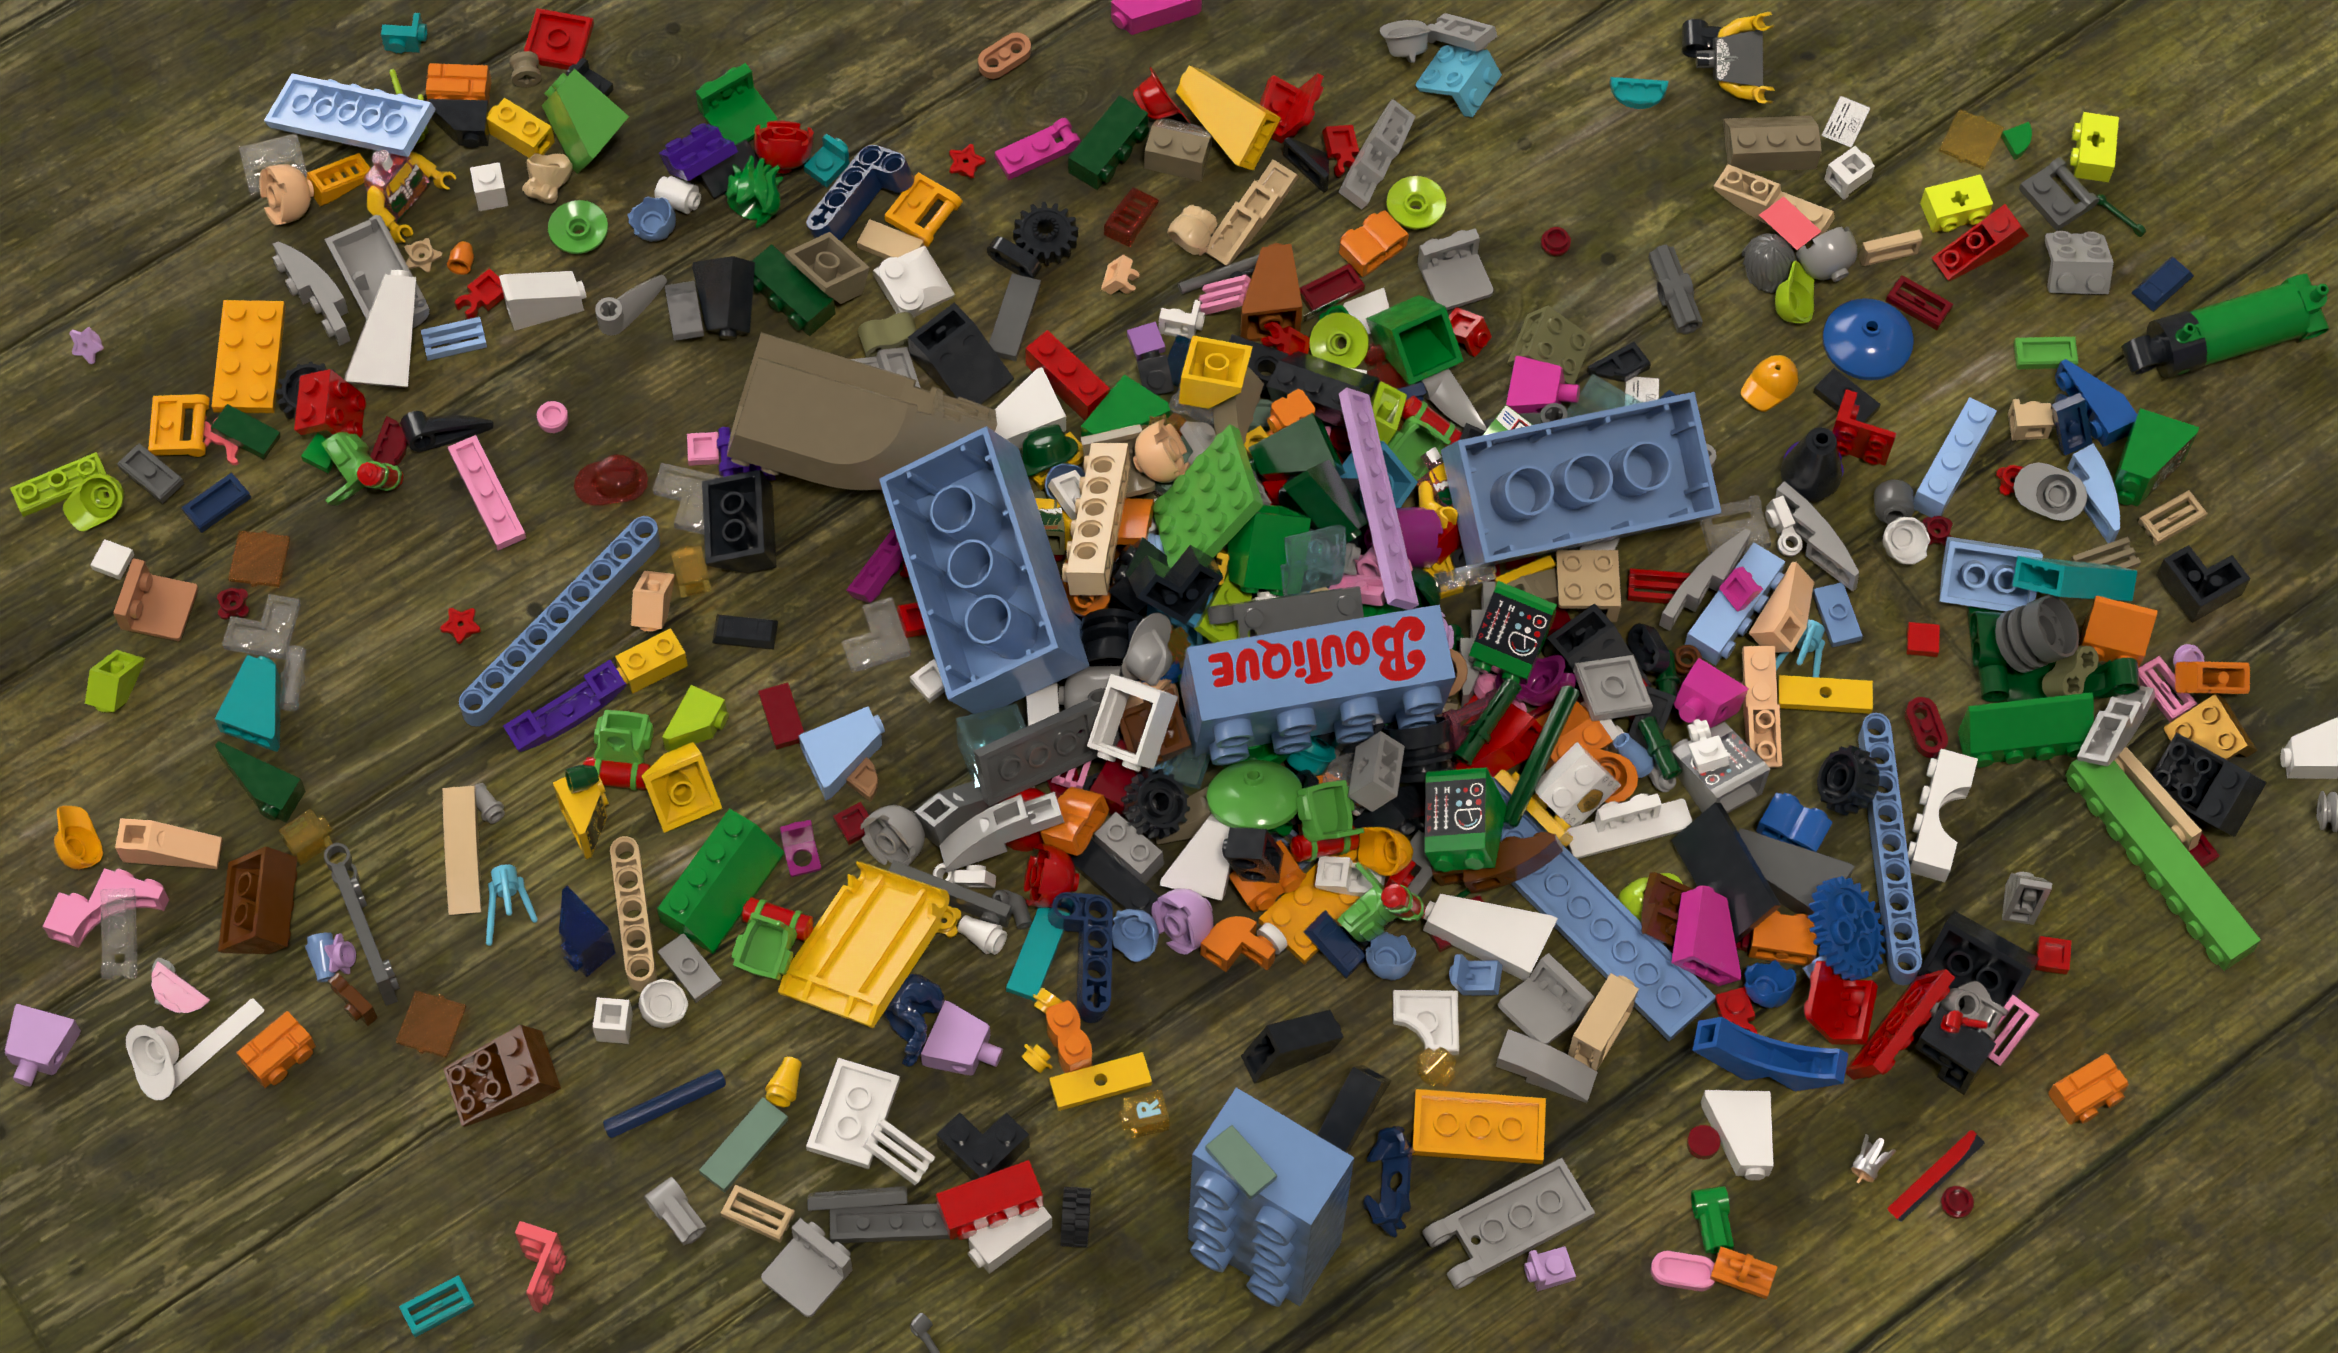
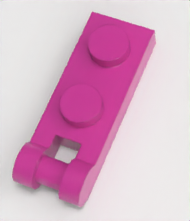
(1037, 149)

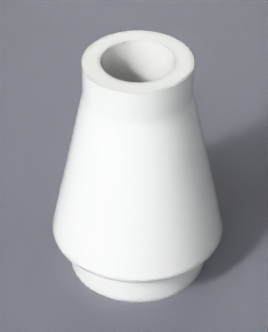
(985, 935)

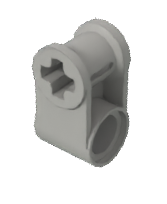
(1975, 1008)

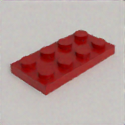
(1898, 1026)

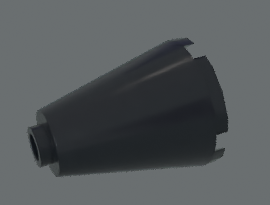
(1814, 465)

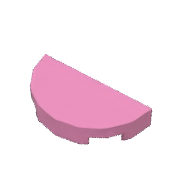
(175, 992)

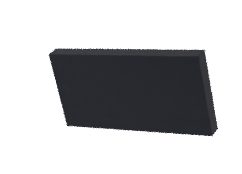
(1723, 862)

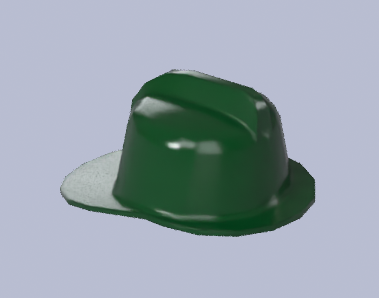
(1046, 448)

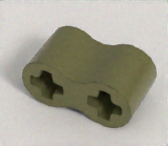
(886, 333)
(2070, 673)

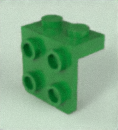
(734, 104)

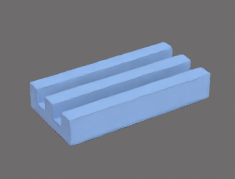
(451, 334)

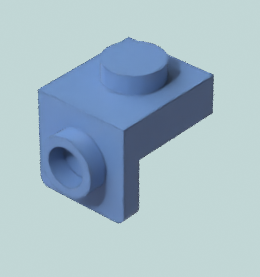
(1475, 976)

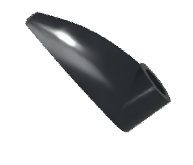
(437, 431)

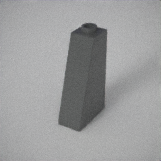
(1793, 870)

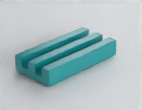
(441, 1317)

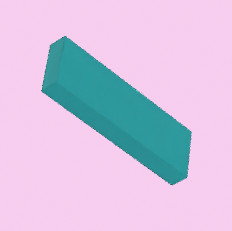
(1035, 956)

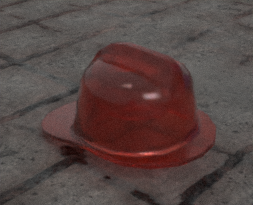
(611, 481)

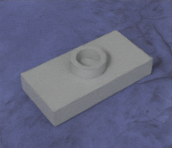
(689, 967)

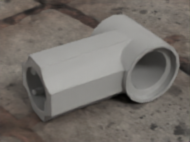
(671, 1205)

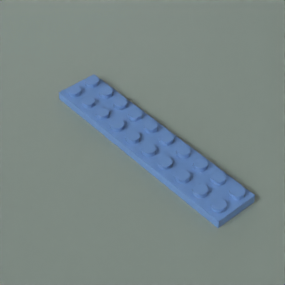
(1610, 935)

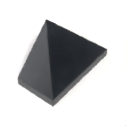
(1309, 161)

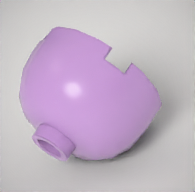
(1184, 918)

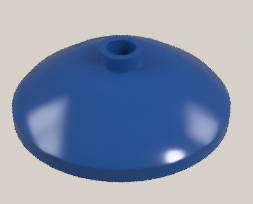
(1866, 352)

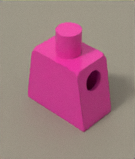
(1537, 385)
(1709, 695)

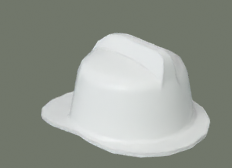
(153, 1059)

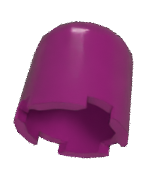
(1420, 535)

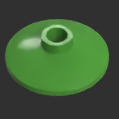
(578, 216)

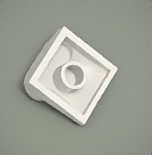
(913, 282)

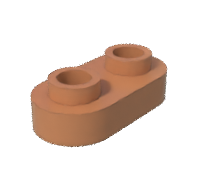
(1002, 55)

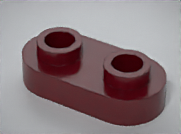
(1926, 729)

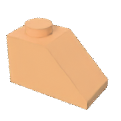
(652, 600)

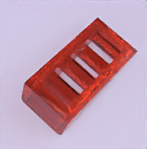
(1127, 235)

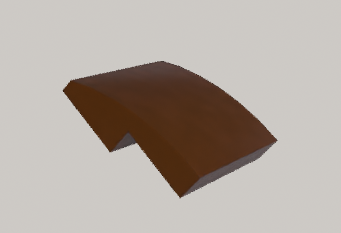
(1176, 737)
(1661, 907)

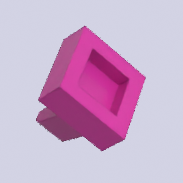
(1740, 588)

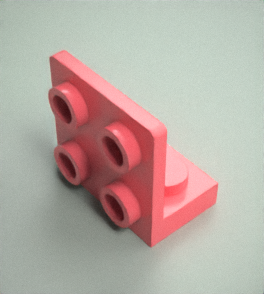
(546, 1250)

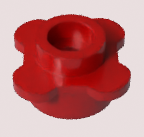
(2005, 475)

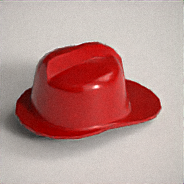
(1154, 99)

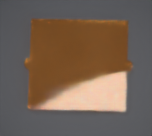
(259, 558)
(431, 1024)

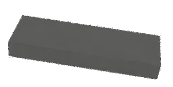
(1014, 316)
(857, 1198)

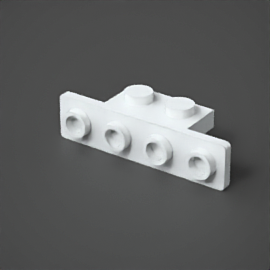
(1629, 824)

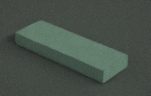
(743, 1145)

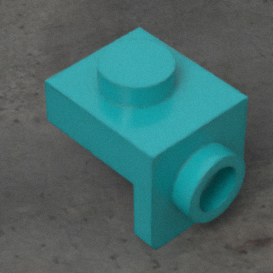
(404, 38)

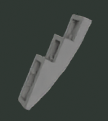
(1377, 153)
(1822, 542)
(1707, 575)
(1466, 643)
(2115, 726)

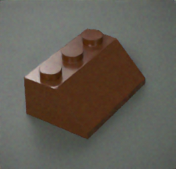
(258, 903)

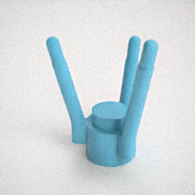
(1809, 641)
(505, 884)

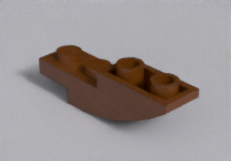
(1515, 860)

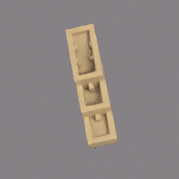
(1251, 213)
(461, 850)

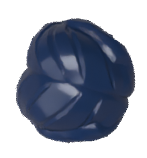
(906, 1010)

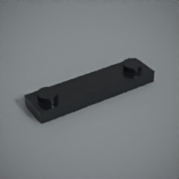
(1113, 879)

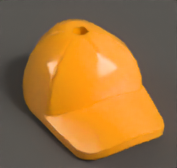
(1768, 385)
(76, 839)
(1384, 850)

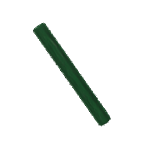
(1540, 755)

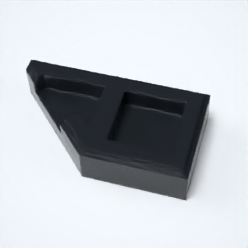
(1621, 364)

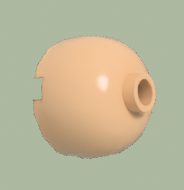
(286, 193)
(1160, 453)

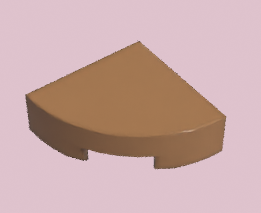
(864, 779)

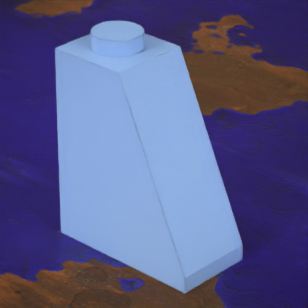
(840, 747)

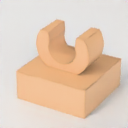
(1118, 274)

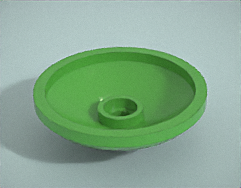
(1254, 795)

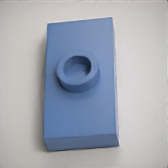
(1837, 614)

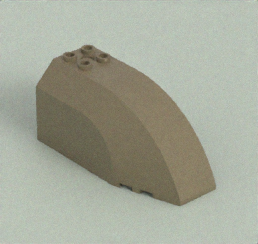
(840, 417)

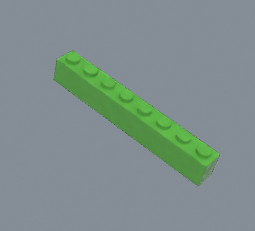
(2164, 861)

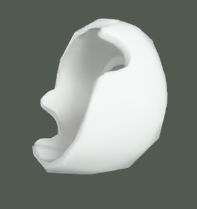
(1906, 540)
(663, 1003)

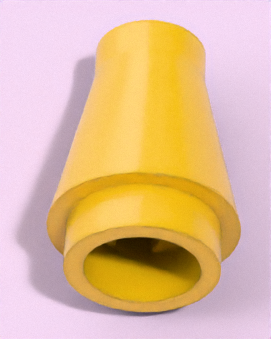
(784, 1083)

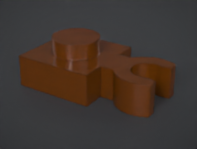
(356, 1005)

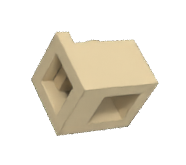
(2030, 420)

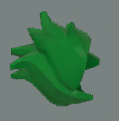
(754, 191)

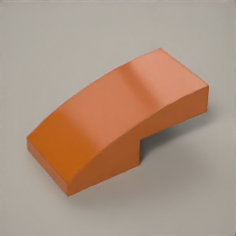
(1135, 520)

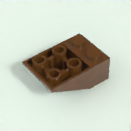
(502, 1076)

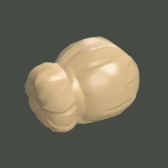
(546, 176)
(1193, 229)

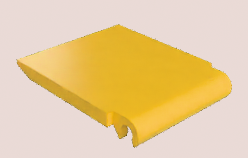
(865, 944)

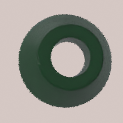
(581, 777)

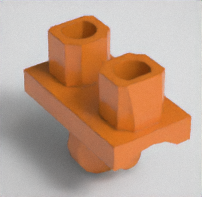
(1743, 1272)

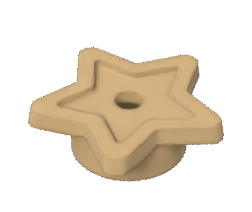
(419, 248)

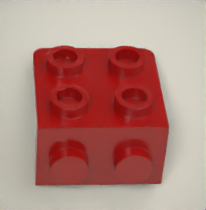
(1291, 104)
(328, 404)
(1840, 1007)

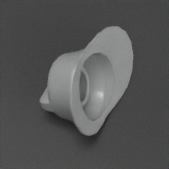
(1406, 38)
(2050, 491)
(1148, 652)

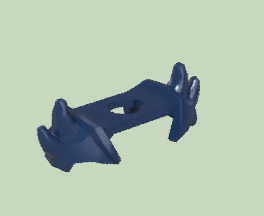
(1396, 1157)

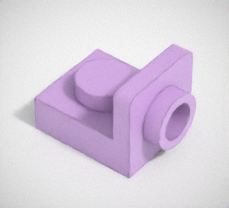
(1549, 1268)

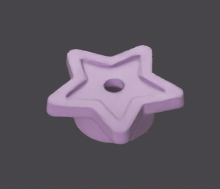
(91, 339)
(341, 955)

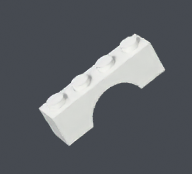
(1934, 848)

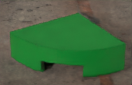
(2017, 139)
(317, 455)

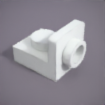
(1181, 323)

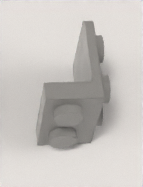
(2079, 263)
(1454, 269)
(1547, 1001)
(808, 1269)

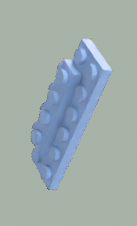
(350, 114)

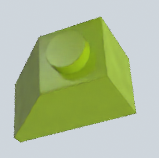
(1387, 410)
(113, 681)
(695, 719)

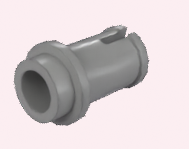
(490, 808)

